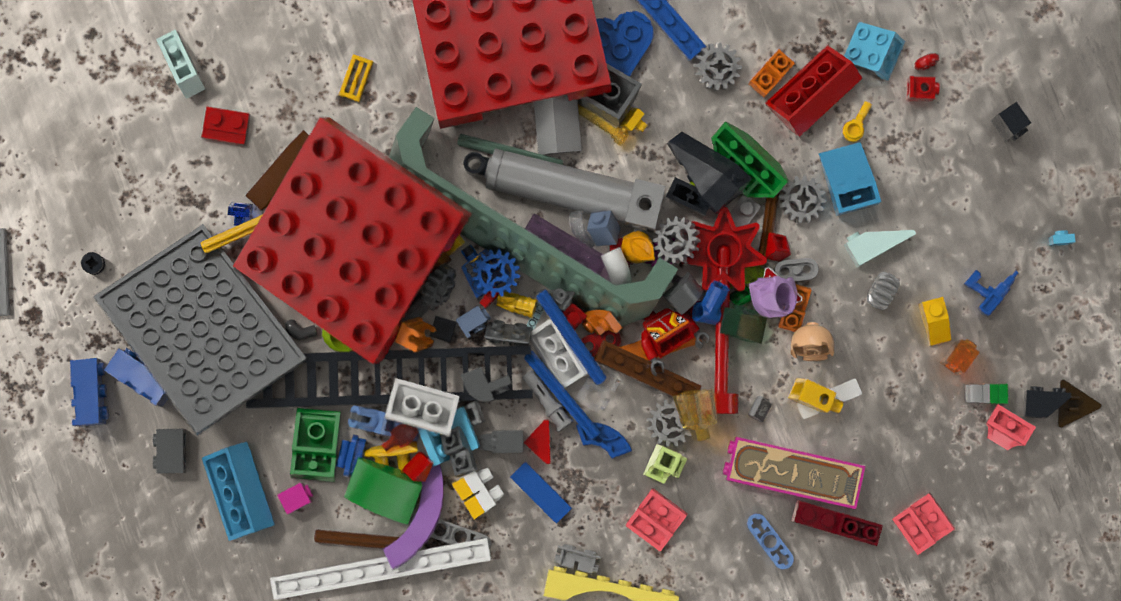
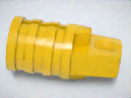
(517, 304)

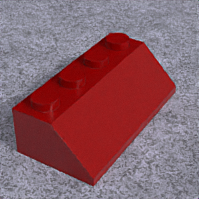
(814, 90)

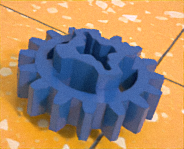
(487, 268)

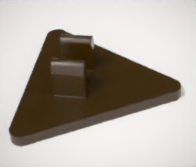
(1075, 407)

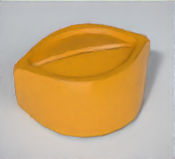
(638, 247)

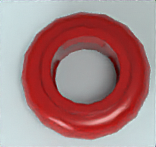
(926, 61)

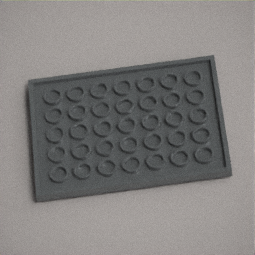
(199, 330)

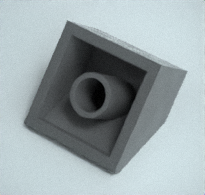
(617, 103)

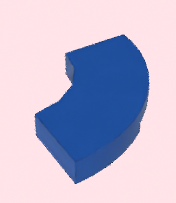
(608, 439)

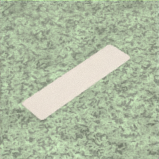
(843, 392)

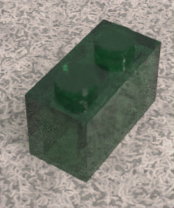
(743, 324)

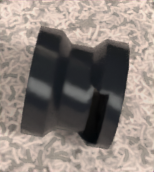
(97, 264)

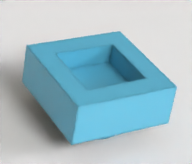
(1061, 238)

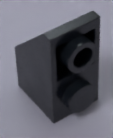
(1043, 403)

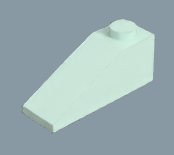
(180, 64)
(871, 244)

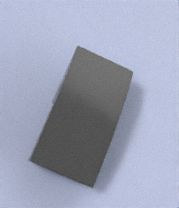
(459, 451)

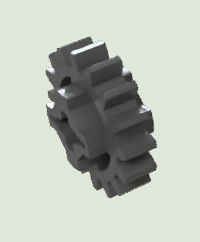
(438, 287)

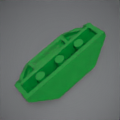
(747, 153)

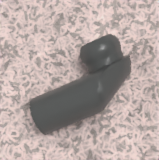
(298, 332)

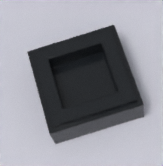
(444, 329)

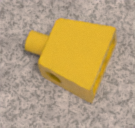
(809, 392)

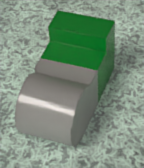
(987, 394)

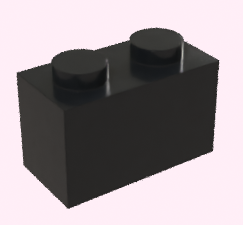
(1011, 122)

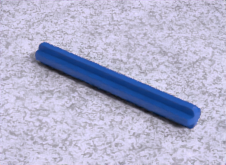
(571, 337)
(562, 395)

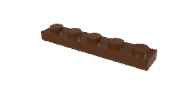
(640, 370)

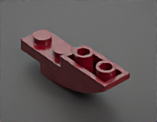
(837, 523)

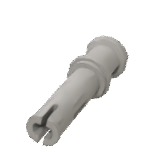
(553, 408)

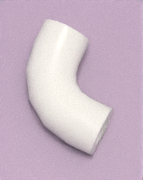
(617, 267)

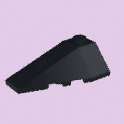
(713, 174)

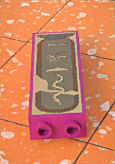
(794, 472)

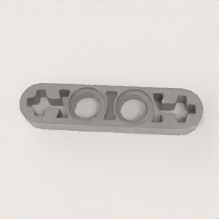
(451, 529)

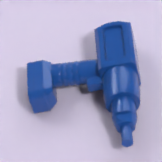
(992, 295)

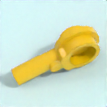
(854, 129)

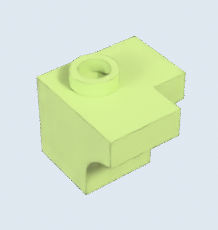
(664, 463)

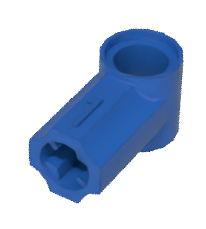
(709, 309)

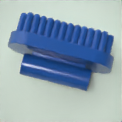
(349, 454)

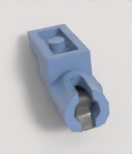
(372, 421)

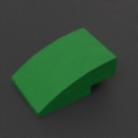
(315, 445)
(383, 490)

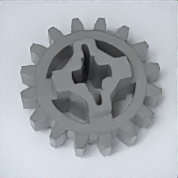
(717, 74)
(812, 199)
(680, 230)
(665, 431)

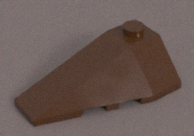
(268, 184)

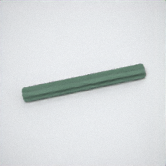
(489, 147)

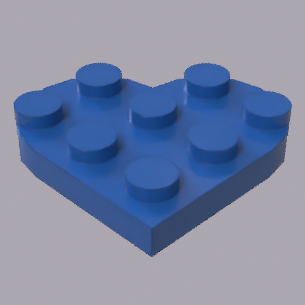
(625, 40)

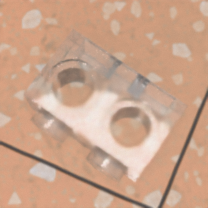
(602, 390)

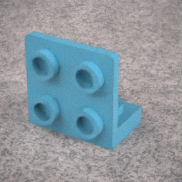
(875, 49)
(433, 442)

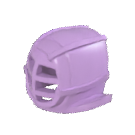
(772, 294)

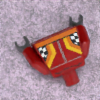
(667, 332)

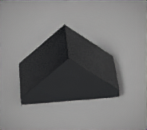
(686, 196)

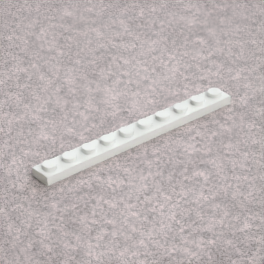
(379, 569)

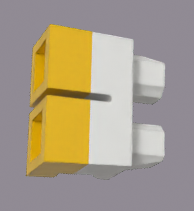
(473, 483)

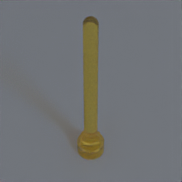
(618, 134)

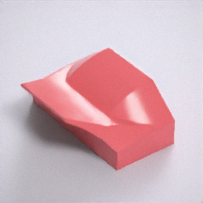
(1008, 429)

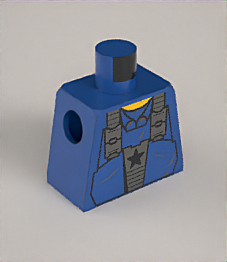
(471, 256)

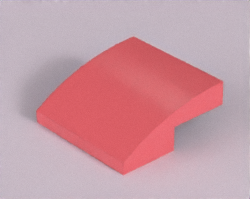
(656, 519)
(923, 523)

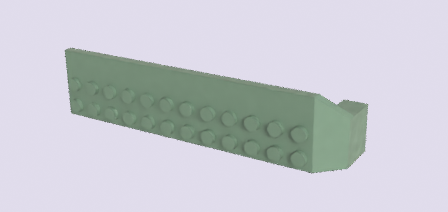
(533, 255)

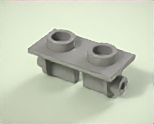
(585, 559)

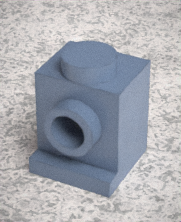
(473, 321)

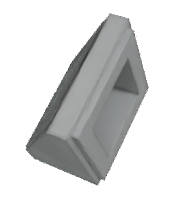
(760, 409)

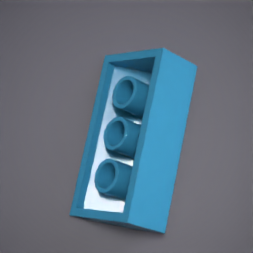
(238, 491)

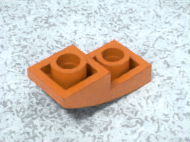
(771, 73)
(795, 319)
(600, 321)

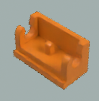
(412, 335)

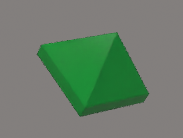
(741, 298)

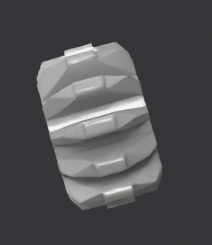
(883, 290)

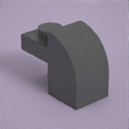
(683, 293)
(480, 389)

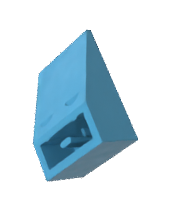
(849, 179)

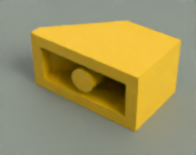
(935, 320)

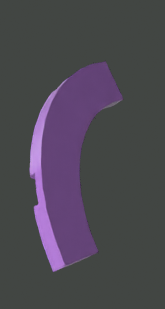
(424, 522)

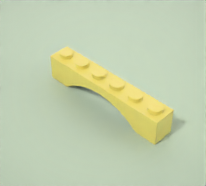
(566, 585)

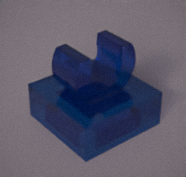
(239, 211)

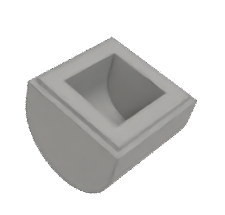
(474, 413)

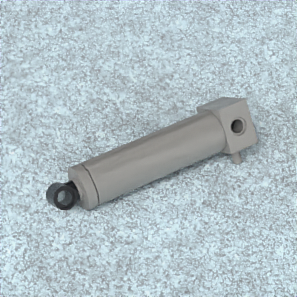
(570, 187)

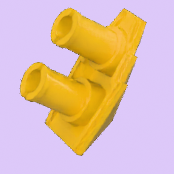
(402, 454)

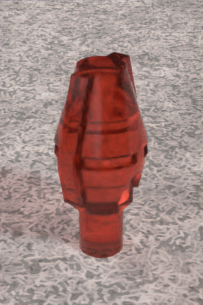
(400, 435)

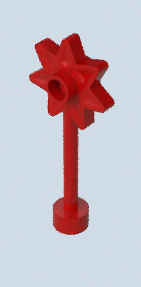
(723, 256)

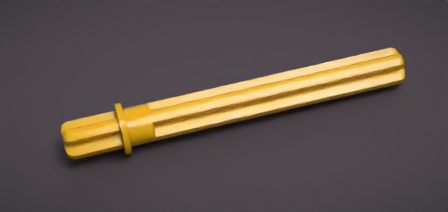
(229, 235)

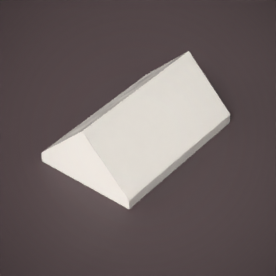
(557, 354)
(422, 407)

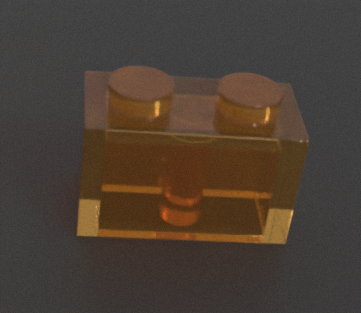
(960, 356)

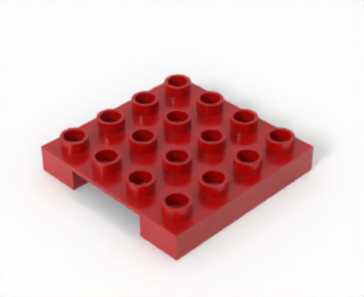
(508, 54)
(350, 239)

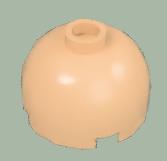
(812, 342)

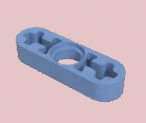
(754, 531)

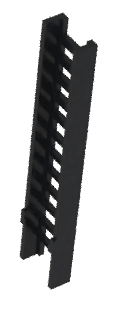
(356, 399)

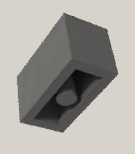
(170, 451)

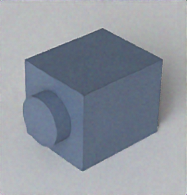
(603, 228)

